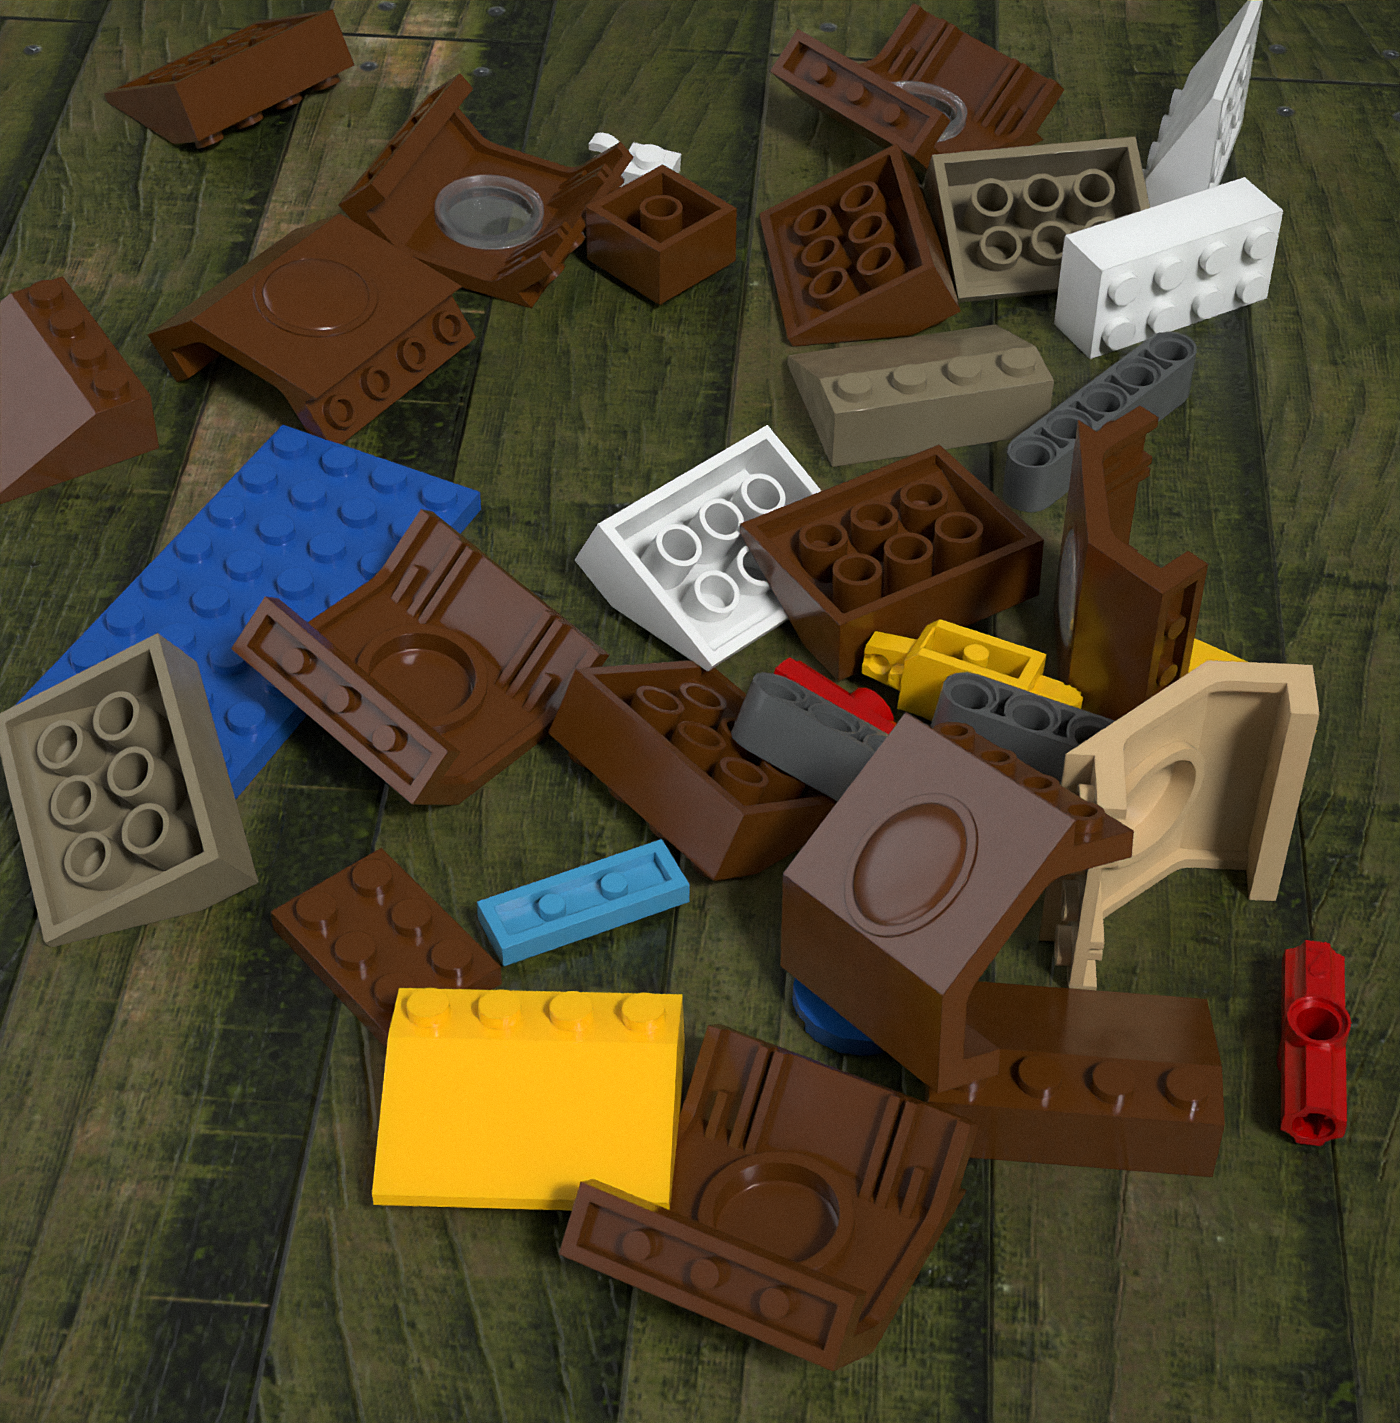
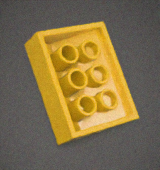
(528, 1097)

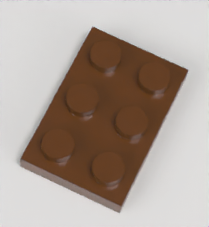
(377, 934)

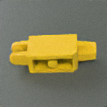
(943, 649)

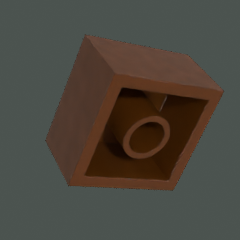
(661, 233)

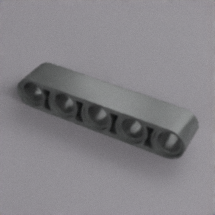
(1149, 376)
(1017, 720)
(805, 734)

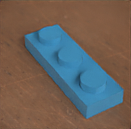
(582, 902)

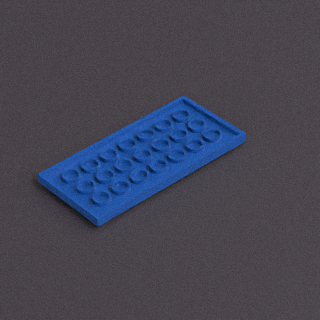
(291, 526)

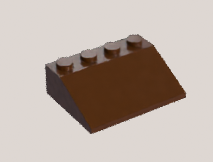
(237, 78)
(859, 256)
(63, 393)
(894, 556)
(670, 755)
(1094, 1080)

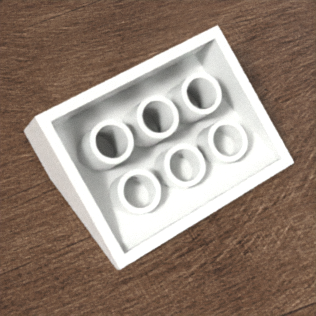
(1205, 115)
(680, 553)

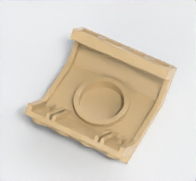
(1204, 782)

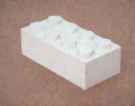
(1167, 267)

